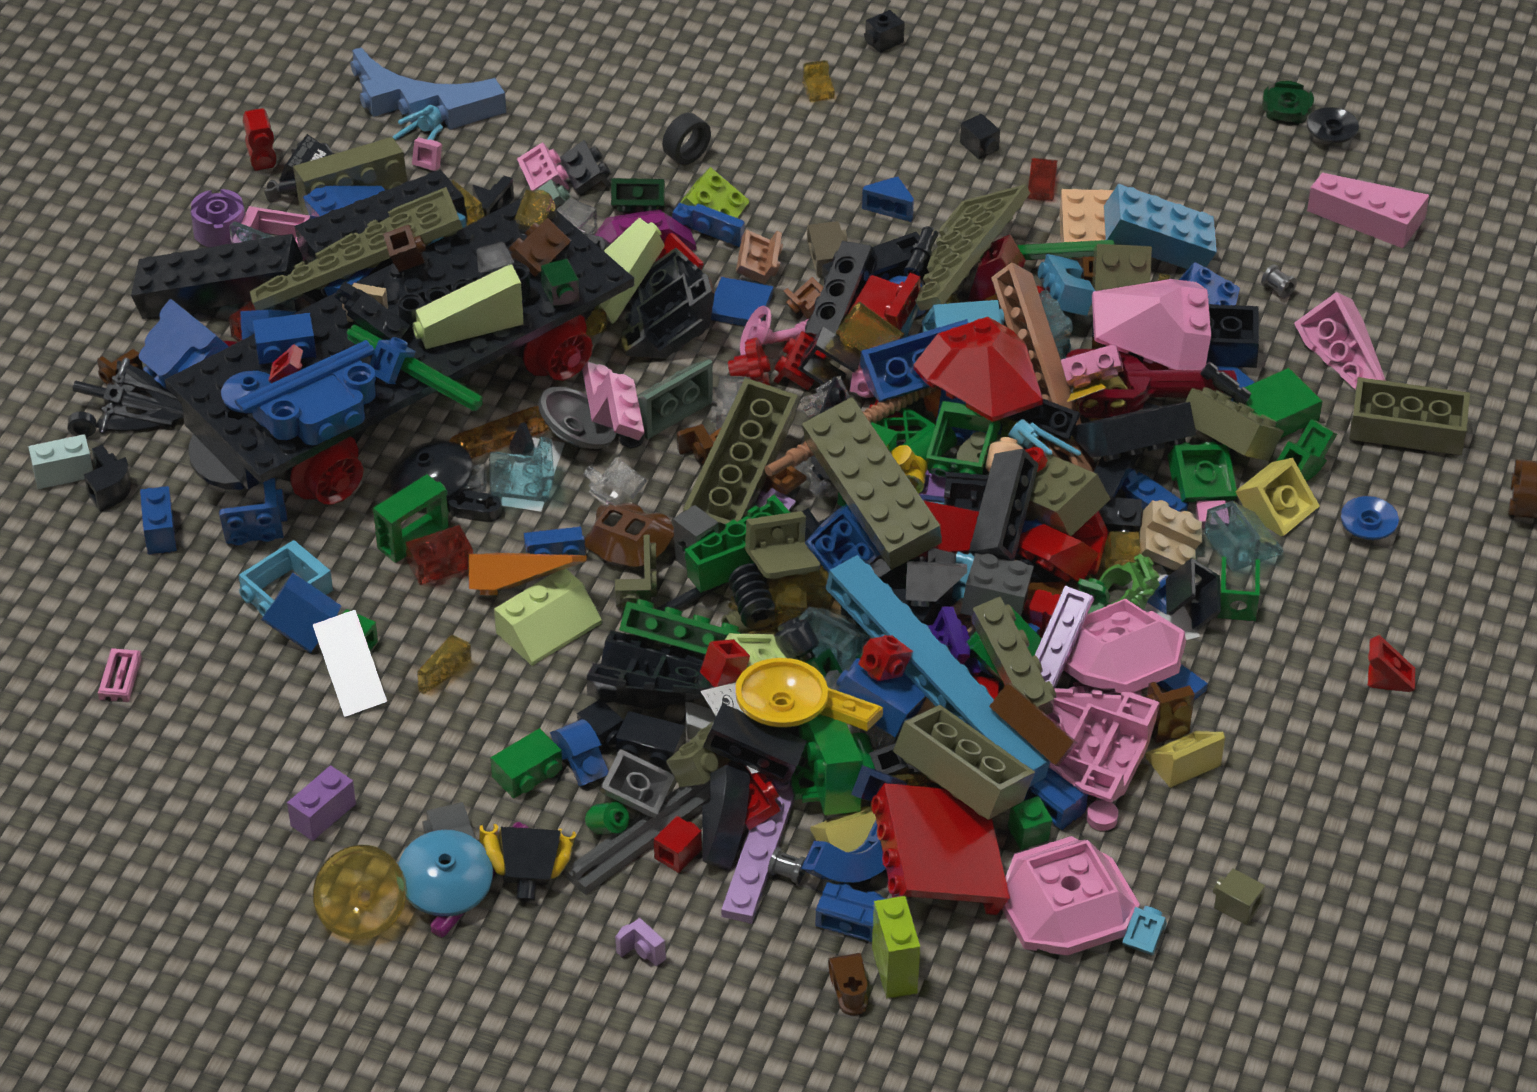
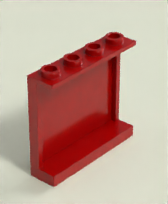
(938, 847)

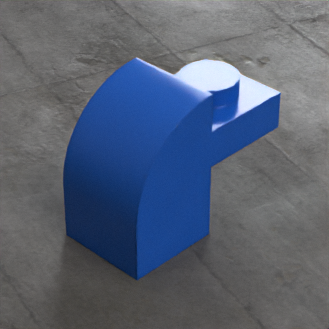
(581, 748)

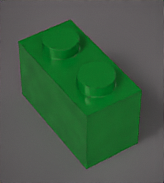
(526, 763)

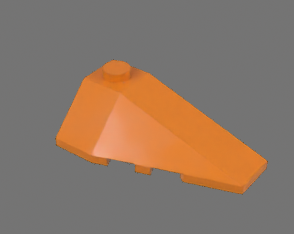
(507, 570)

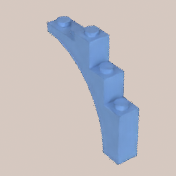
(457, 103)

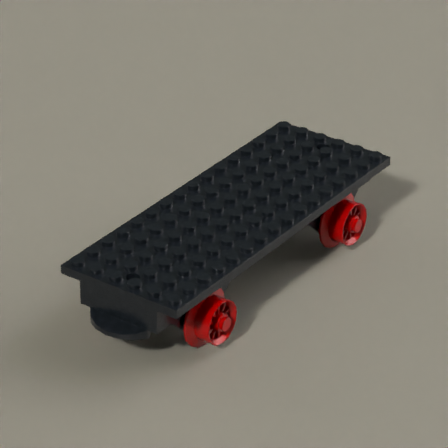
(239, 453)

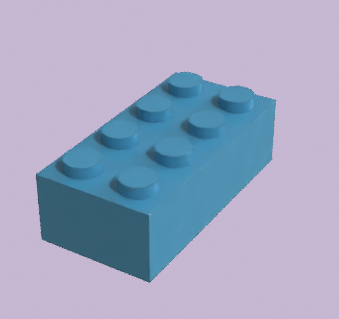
(1171, 229)

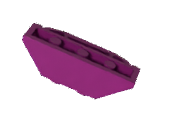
(616, 225)

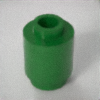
(607, 818)

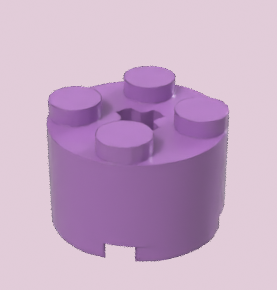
(214, 214)

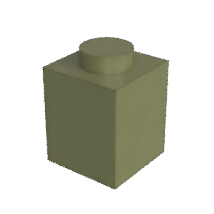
(1238, 896)

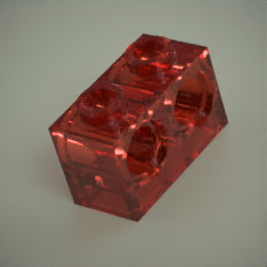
(439, 554)

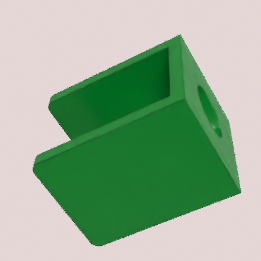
(1251, 599)

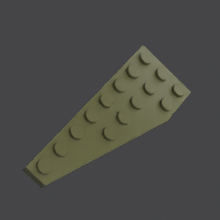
(428, 216)
(965, 239)

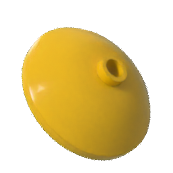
(781, 692)

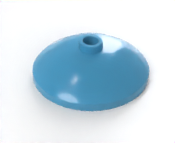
(448, 887)

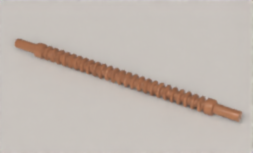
(877, 412)

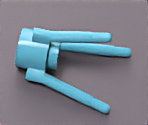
(428, 120)
(1027, 436)

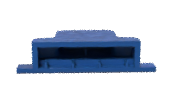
(177, 343)
(316, 399)

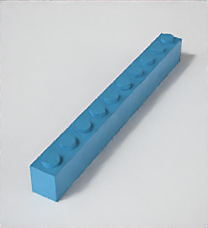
(931, 663)

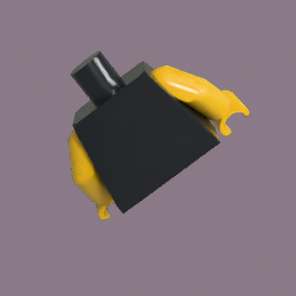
(527, 856)

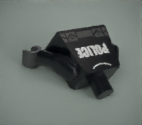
(306, 151)

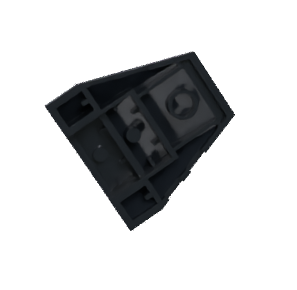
(668, 308)
(644, 675)

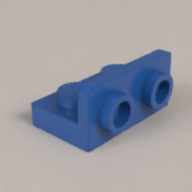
(555, 542)

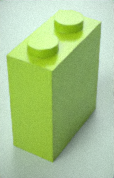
(895, 947)

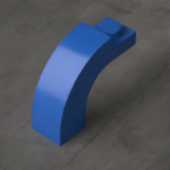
(834, 864)

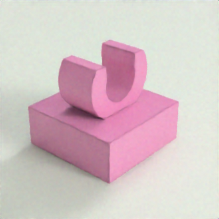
(427, 153)

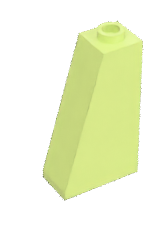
(635, 252)
(472, 310)

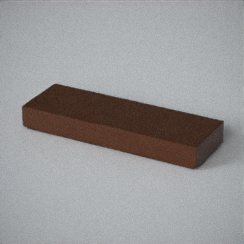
(1033, 724)

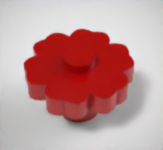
(752, 364)

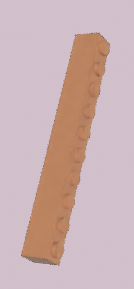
(1027, 318)

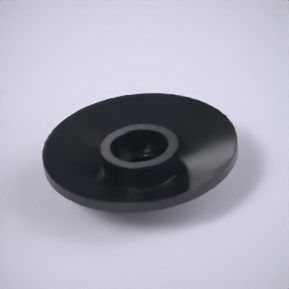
(1332, 125)

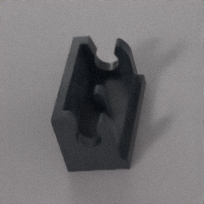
(965, 490)

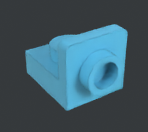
(1145, 929)

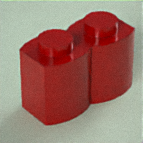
(259, 139)

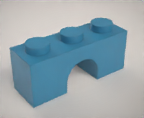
(1063, 282)

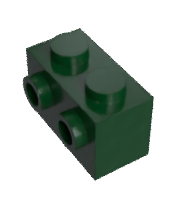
(637, 193)

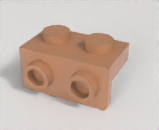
(759, 256)

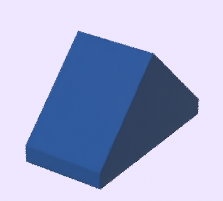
(889, 199)

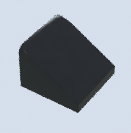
(522, 441)

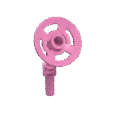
(756, 328)

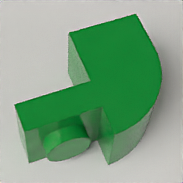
(1310, 449)

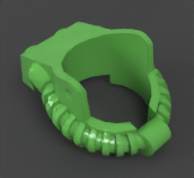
(1143, 576)

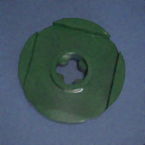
(1278, 109)

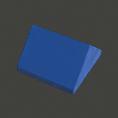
(297, 609)

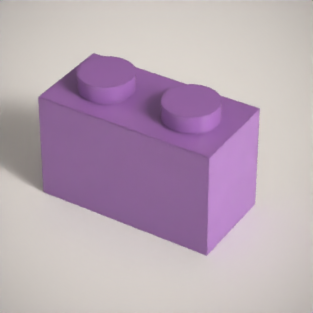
(321, 803)

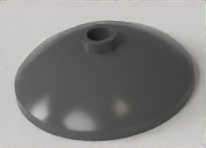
(570, 419)

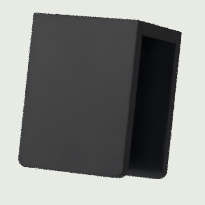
(833, 347)
(1203, 595)

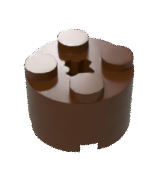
(1524, 489)

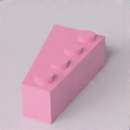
(1369, 207)

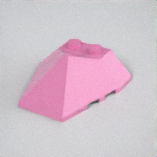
(1156, 320)
(1110, 739)

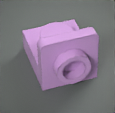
(643, 939)

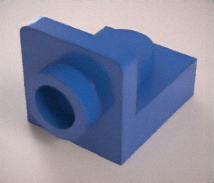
(389, 358)

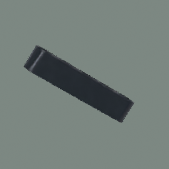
(412, 301)

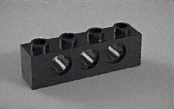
(842, 286)

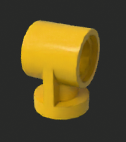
(912, 465)

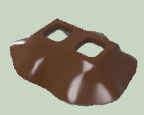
(622, 547)

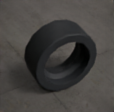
(679, 130)

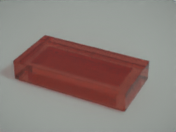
(1042, 179)

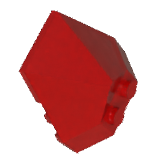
(982, 367)

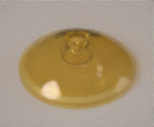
(341, 886)

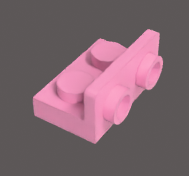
(542, 165)

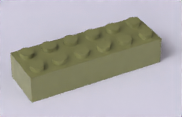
(742, 449)
(872, 483)

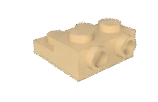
(1169, 535)

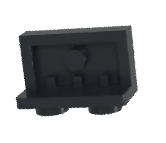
(585, 167)

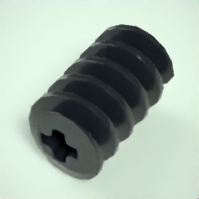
(752, 596)

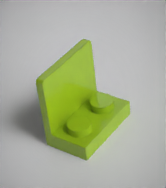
(716, 193)

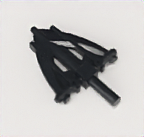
(160, 409)

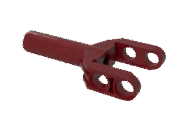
(1141, 385)

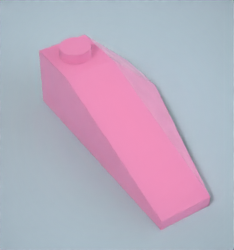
(1340, 339)

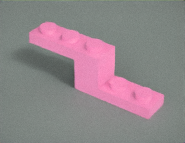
(613, 400)

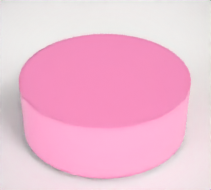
(1102, 815)

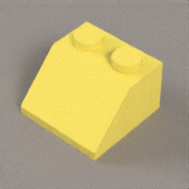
(1279, 496)

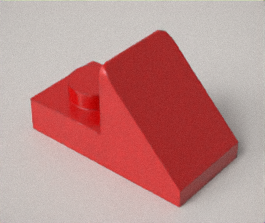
(1389, 668)

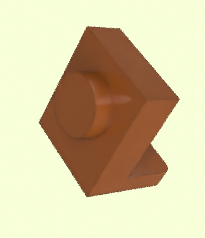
(804, 298)

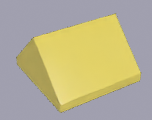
(1187, 756)
(846, 830)

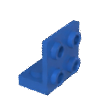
(1219, 289)

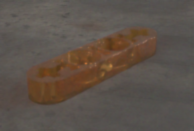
(496, 428)

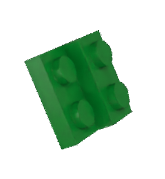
(1202, 472)

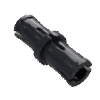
(921, 251)

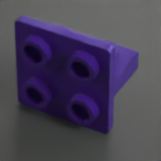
(954, 635)

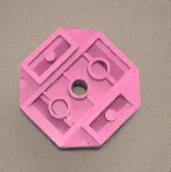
(1125, 648)
(1067, 897)

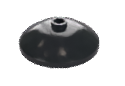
(440, 460)

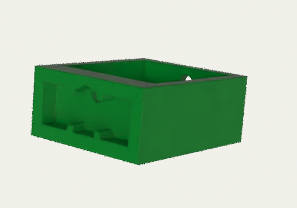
(959, 416)
(390, 513)

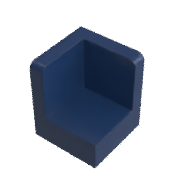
(871, 781)

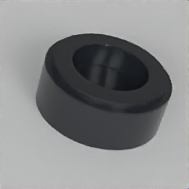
(81, 423)

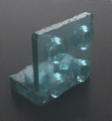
(523, 475)

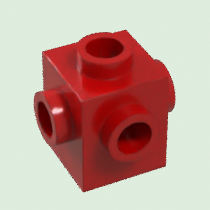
(885, 658)

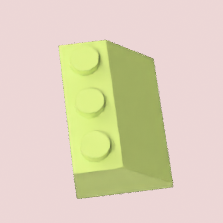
(546, 616)

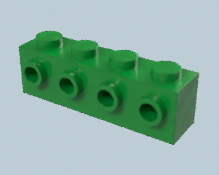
(672, 628)

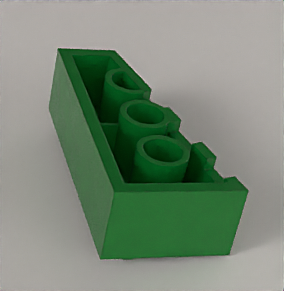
(719, 554)
(833, 763)

